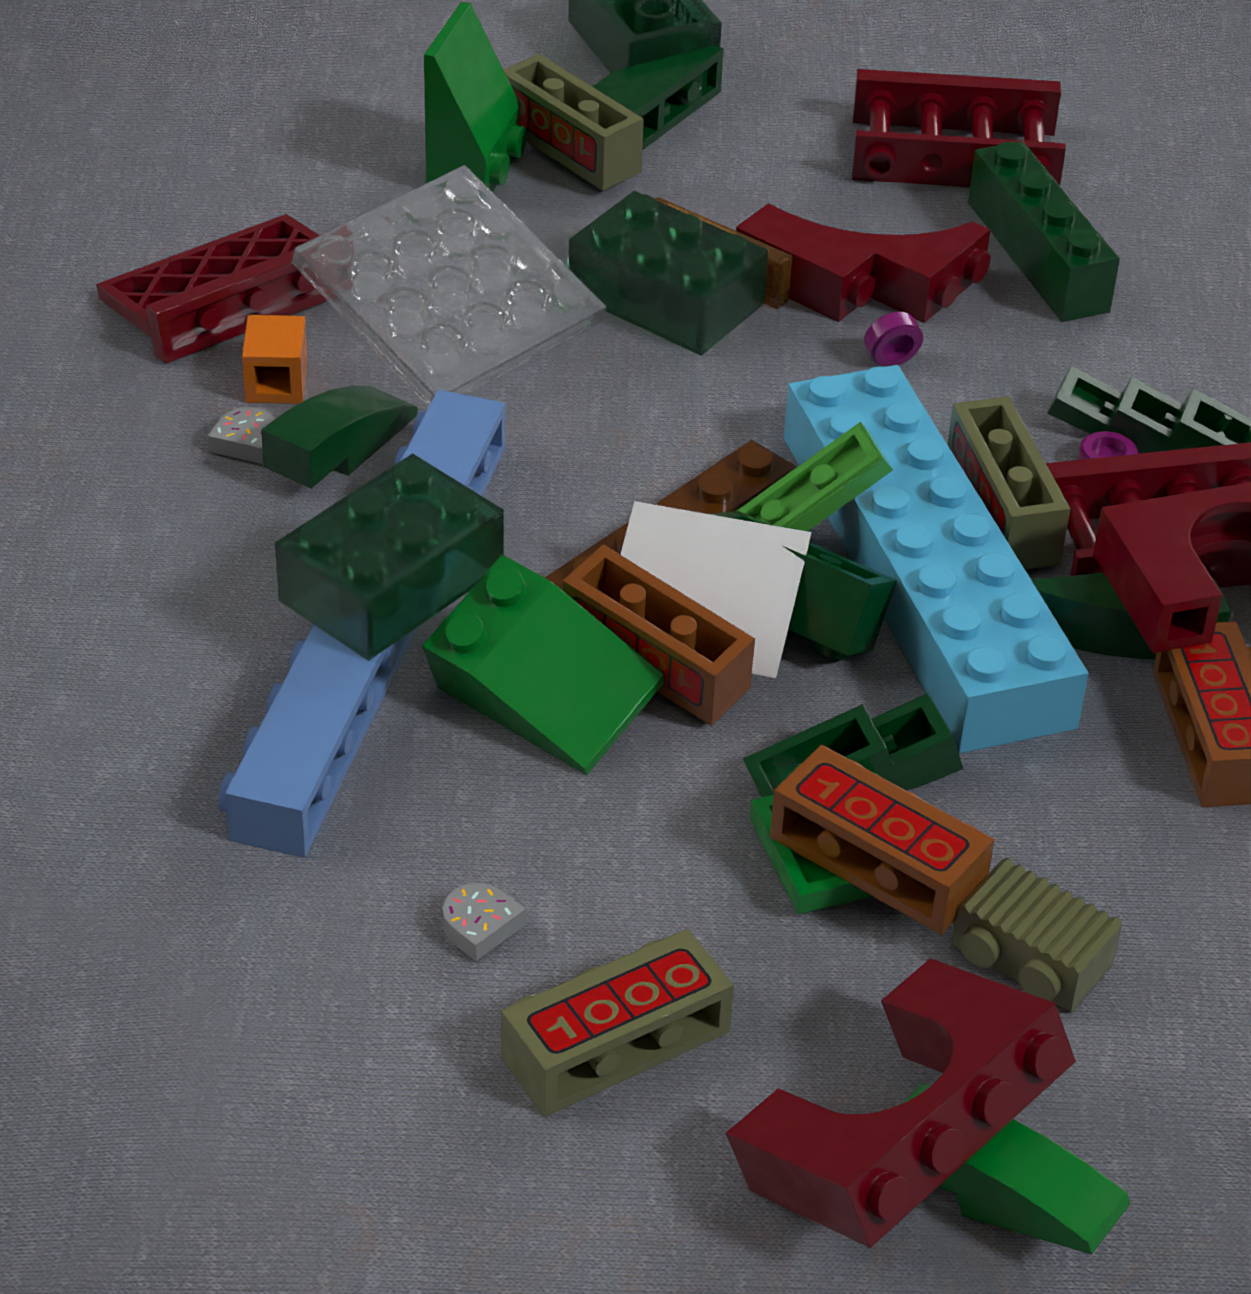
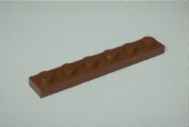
(716, 490)

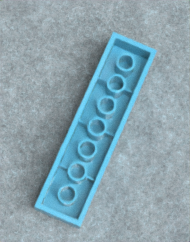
(960, 593)

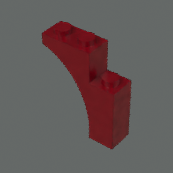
(845, 268)

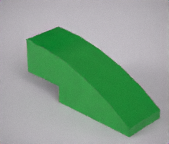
(1036, 1189)

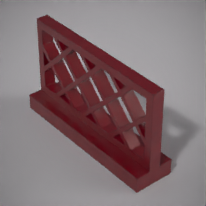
(215, 305)

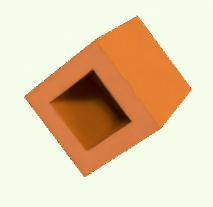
(275, 359)

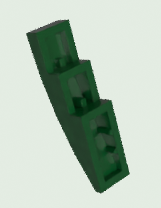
(1147, 415)

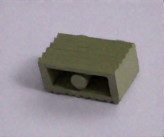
(1036, 934)

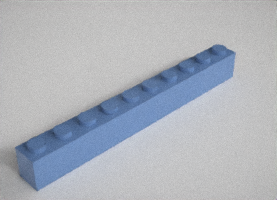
(331, 692)

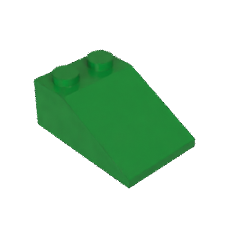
(469, 104)
(540, 665)

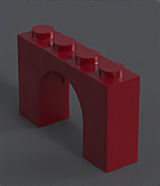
(1154, 561)
(877, 1166)

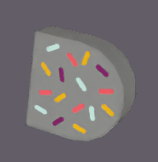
(239, 434)
(480, 918)

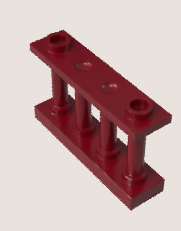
(948, 103)
(1144, 476)

